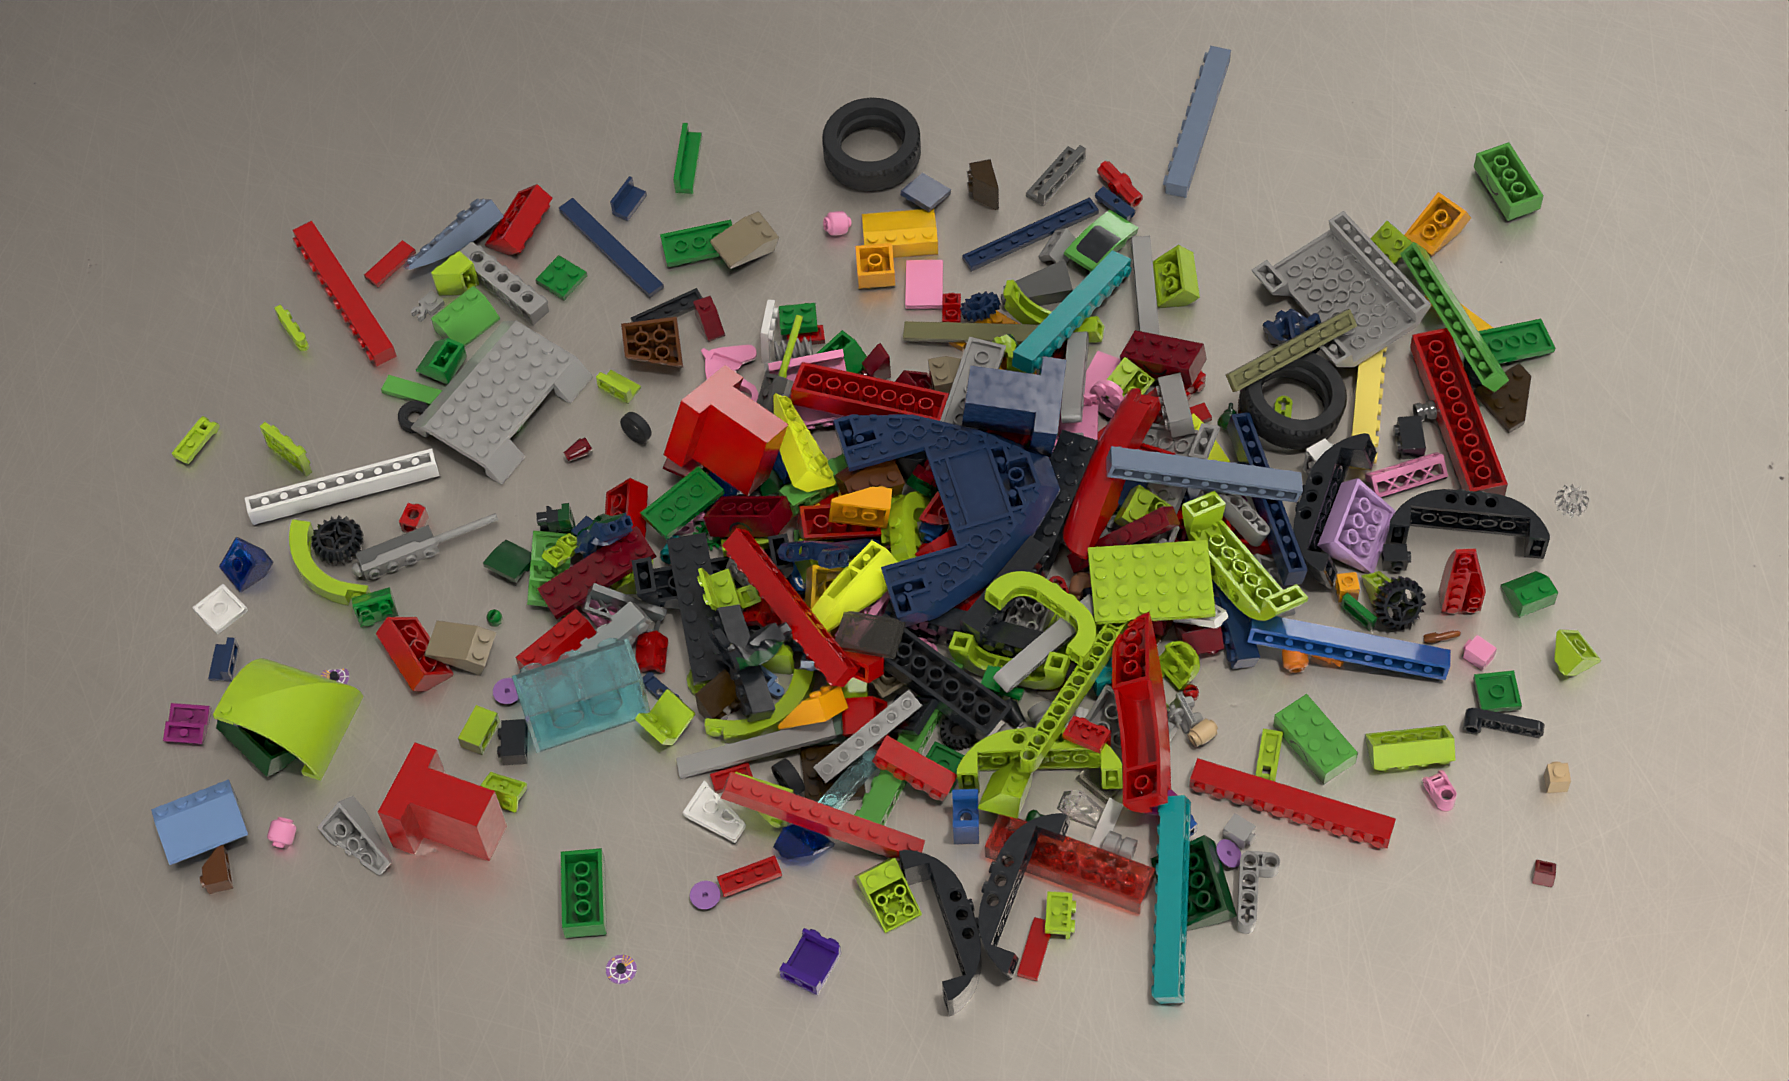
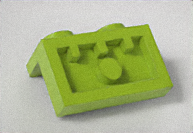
(506, 789)
(1059, 913)

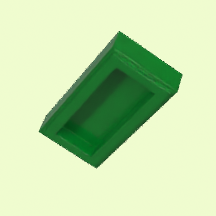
(1358, 611)

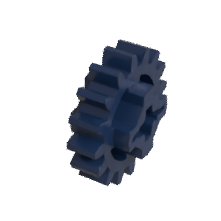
(980, 306)

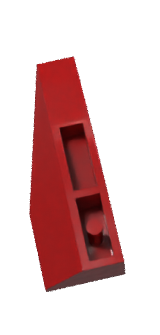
(1462, 583)

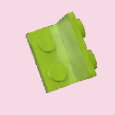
(1391, 241)
(718, 588)
(666, 718)

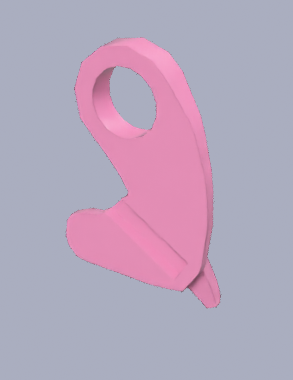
(734, 358)

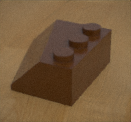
(653, 341)
(881, 474)

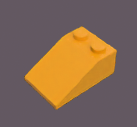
(1438, 224)
(863, 508)
(817, 708)

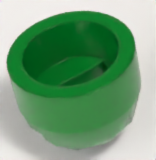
(497, 618)

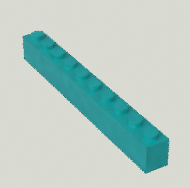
(1071, 312)
(1172, 901)

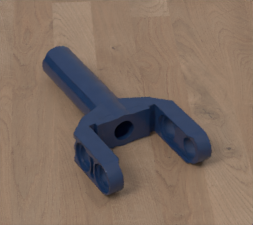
(827, 554)

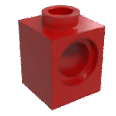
(413, 510)

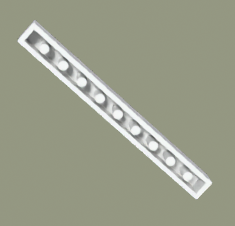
(341, 486)

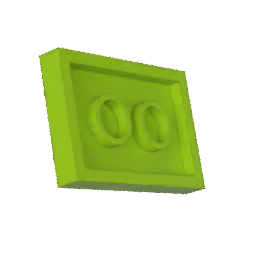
(286, 448)

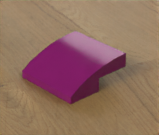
(187, 723)

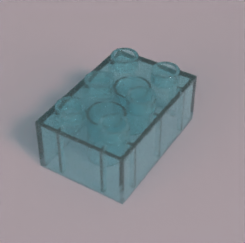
(581, 694)

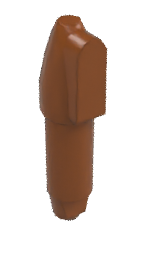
(1436, 638)

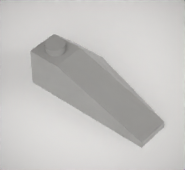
(354, 831)

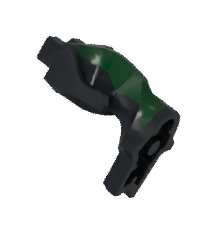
(760, 647)

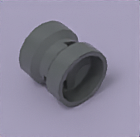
(1426, 410)

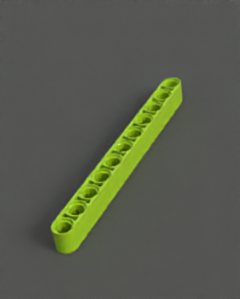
(1085, 677)

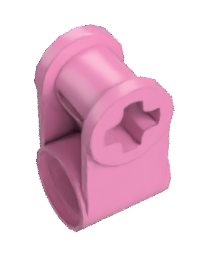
(1438, 787)

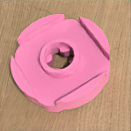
(1114, 393)

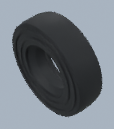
(405, 410)
(633, 419)

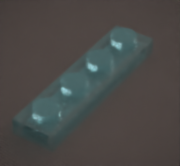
(850, 781)

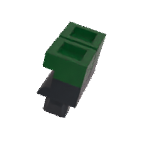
(556, 520)

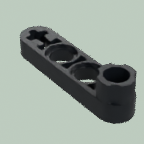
(1479, 718)

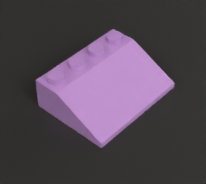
(1356, 526)

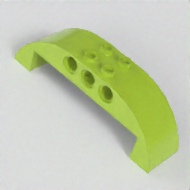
(1233, 564)
(1005, 747)

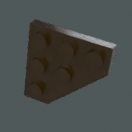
(1510, 400)

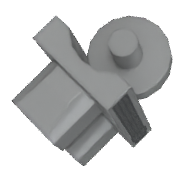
(1182, 713)

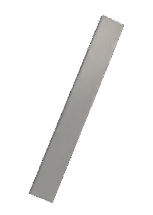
(755, 748)

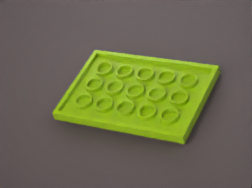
(1154, 578)

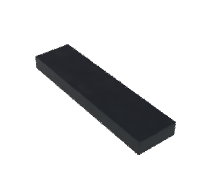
(672, 308)

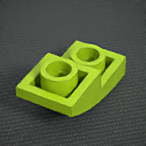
(561, 551)

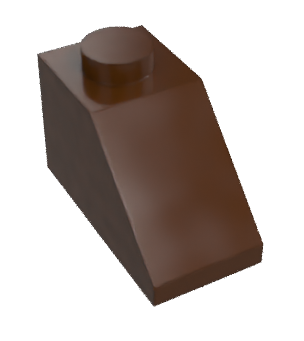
(217, 872)

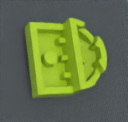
(1180, 663)

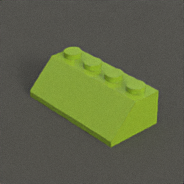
(1410, 747)

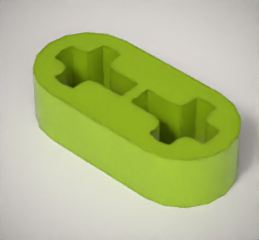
(1288, 409)

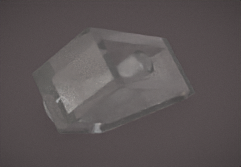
(1080, 808)

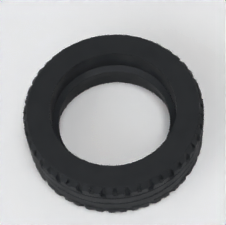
(866, 114)
(1291, 432)

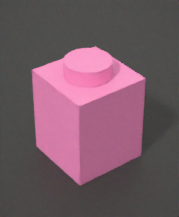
(1479, 652)

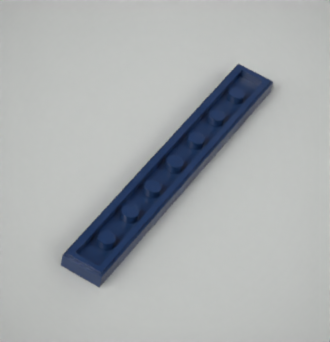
(1030, 234)
(611, 247)

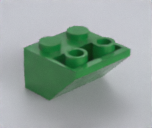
(852, 351)
(443, 360)
(374, 607)

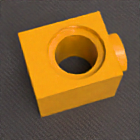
(1345, 584)

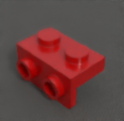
(651, 651)

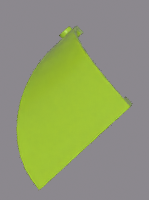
(292, 709)

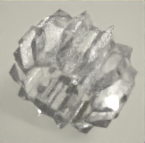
(1571, 500)

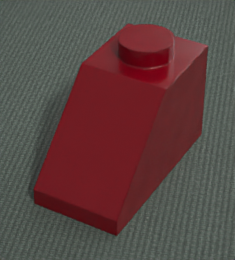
(708, 318)
(877, 363)

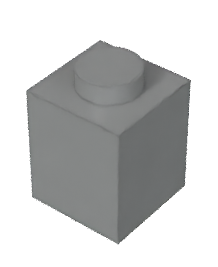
(1239, 831)

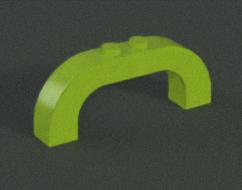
(901, 524)
(1055, 599)
(976, 660)

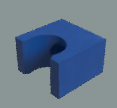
(965, 807)

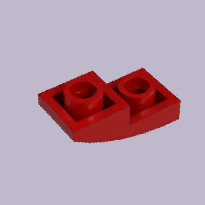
(951, 307)

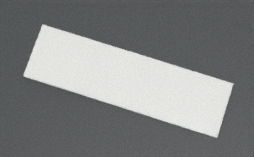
(1106, 822)

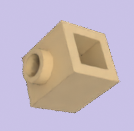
(1557, 777)

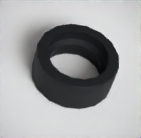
(787, 776)

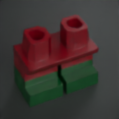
(923, 480)

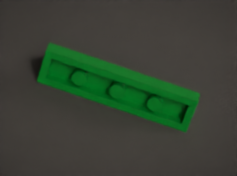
(687, 160)

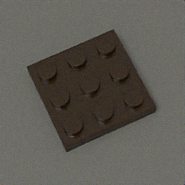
(814, 784)

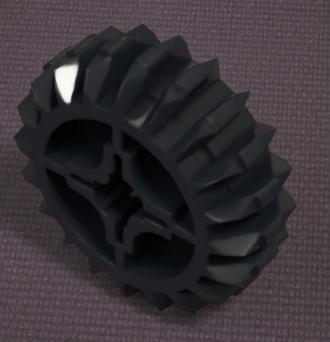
(345, 545)
(1391, 595)

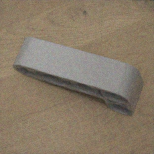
(1243, 518)
(1250, 892)

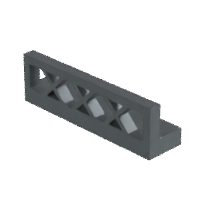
(1057, 178)
(619, 600)

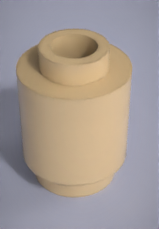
(1202, 732)

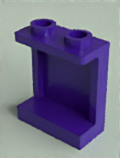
(811, 961)

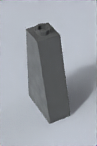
(1046, 285)

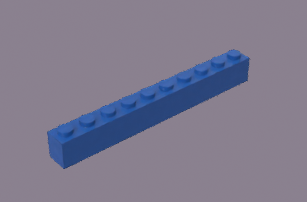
(1351, 646)

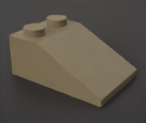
(745, 240)
(943, 372)
(461, 645)

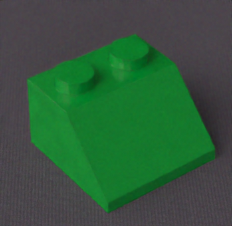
(1530, 593)

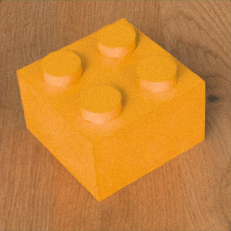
(875, 265)

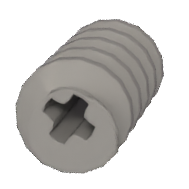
(800, 349)

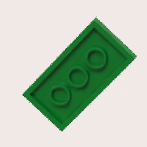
(692, 243)
(1518, 341)
(682, 503)

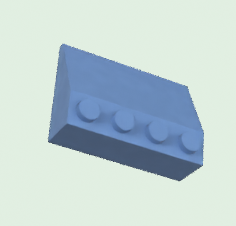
(199, 822)

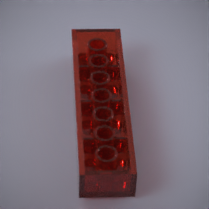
(1080, 866)

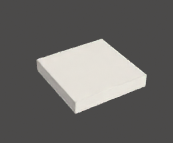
(220, 609)

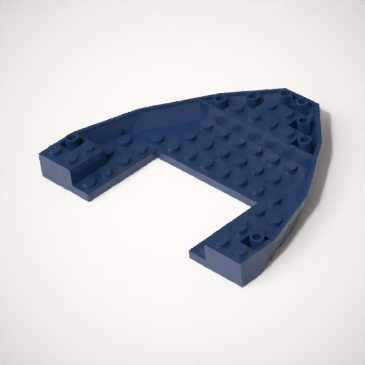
(990, 493)

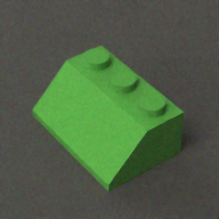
(465, 317)

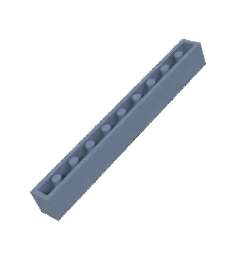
(1198, 121)
(1204, 474)

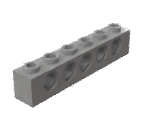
(506, 285)
(867, 736)

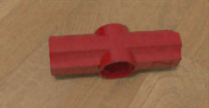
(1119, 183)

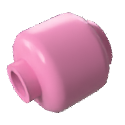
(836, 223)
(281, 832)

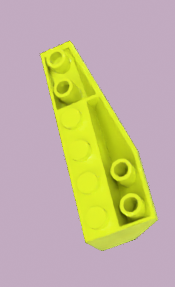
(800, 452)
(855, 586)

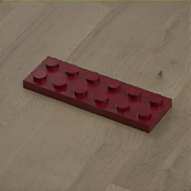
(601, 567)

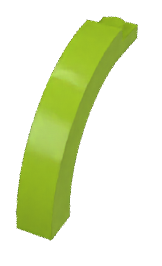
(1030, 313)
(315, 578)
(740, 730)

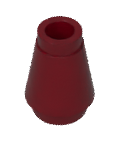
(578, 449)

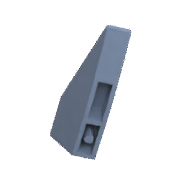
(463, 230)

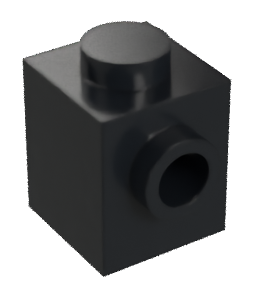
(1395, 557)

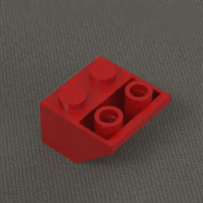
(860, 712)

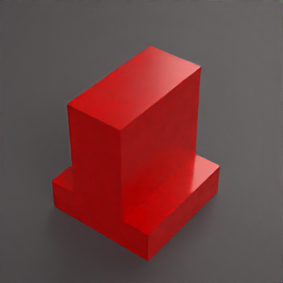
(726, 432)
(440, 808)

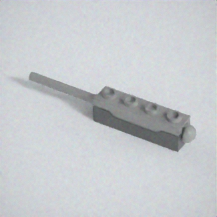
(407, 549)

